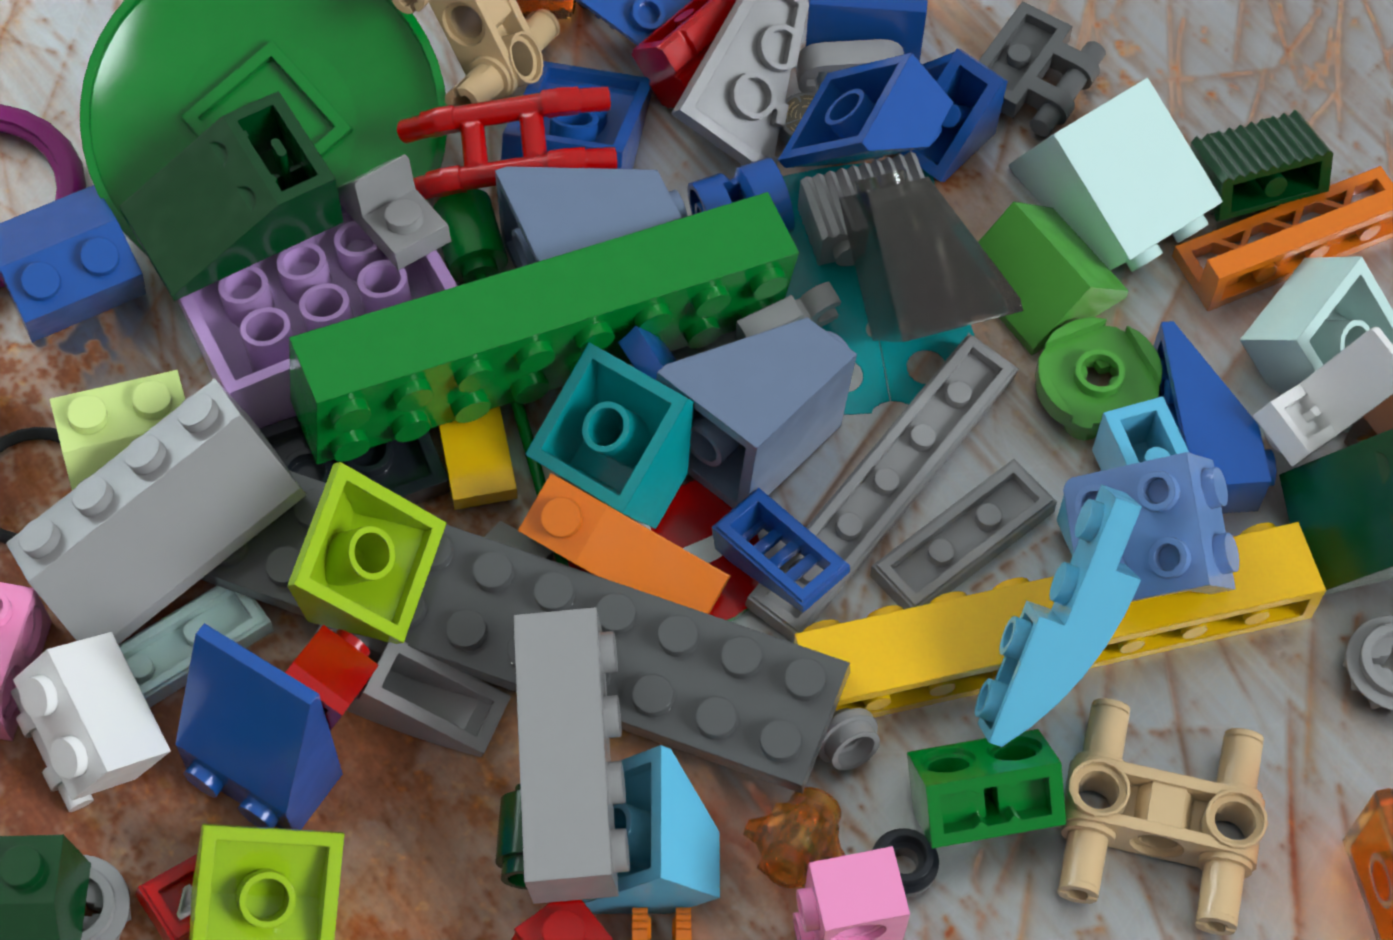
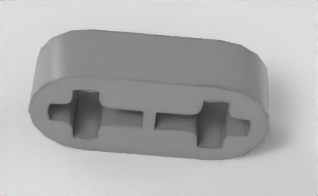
(827, 57)

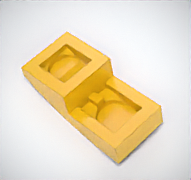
(478, 461)

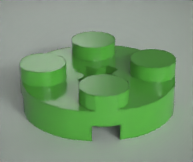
(1089, 344)

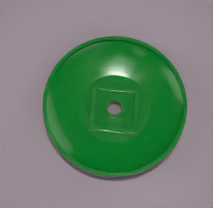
(182, 64)

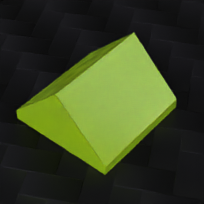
(364, 558)

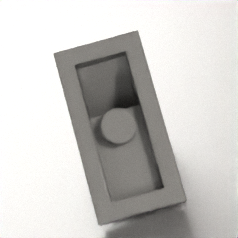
(394, 212)

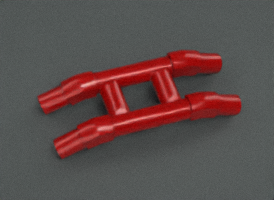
(530, 113)

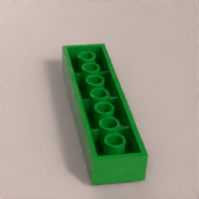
(528, 326)

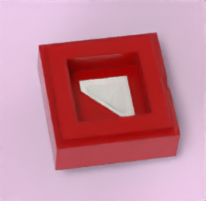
(169, 900)

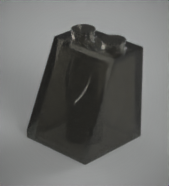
(919, 261)

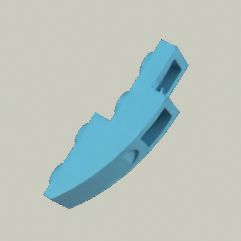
(1056, 647)

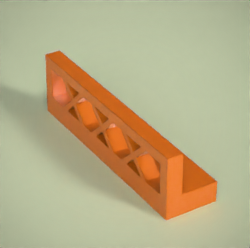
(1272, 259)

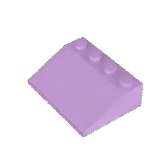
(324, 280)

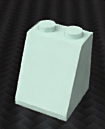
(1121, 178)

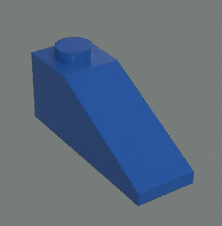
(1214, 421)

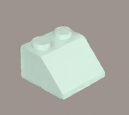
(1315, 318)

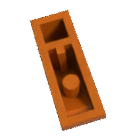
(619, 547)

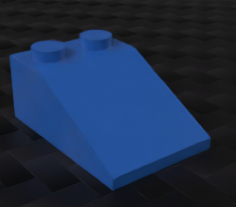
(613, 128)
(254, 735)

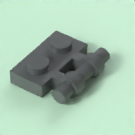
(1023, 55)

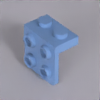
(1180, 528)

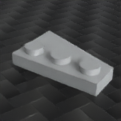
(745, 78)

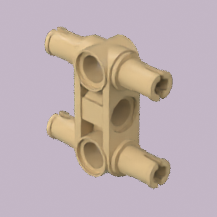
(491, 43)
(1163, 816)

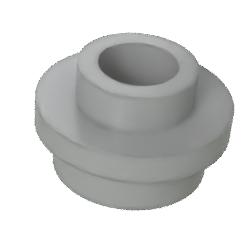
(850, 739)

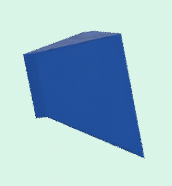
(972, 117)

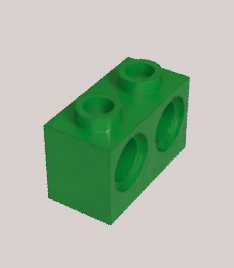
(986, 789)

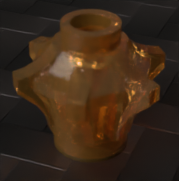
(796, 834)

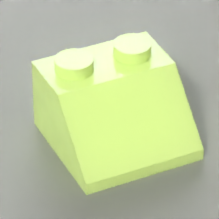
(106, 419)

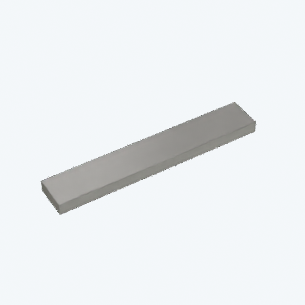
(894, 473)

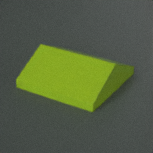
(265, 884)

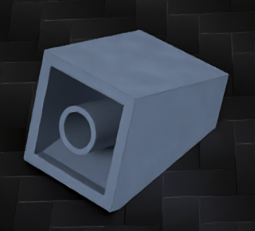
(572, 208)
(762, 405)

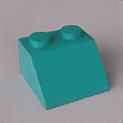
(618, 436)

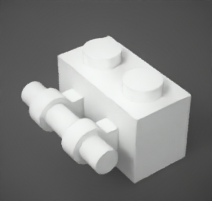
(87, 718)

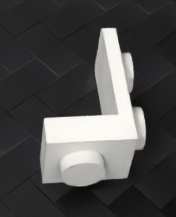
(1330, 398)

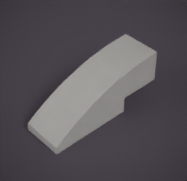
(428, 698)

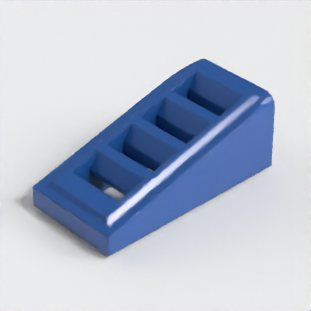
(762, 512)

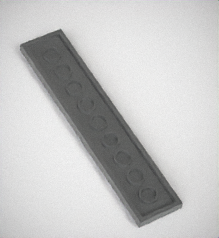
(679, 672)

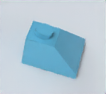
(669, 840)

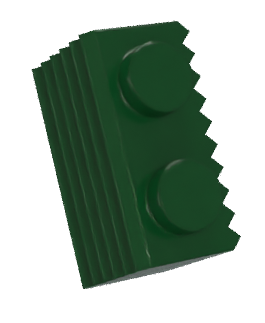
(1264, 164)

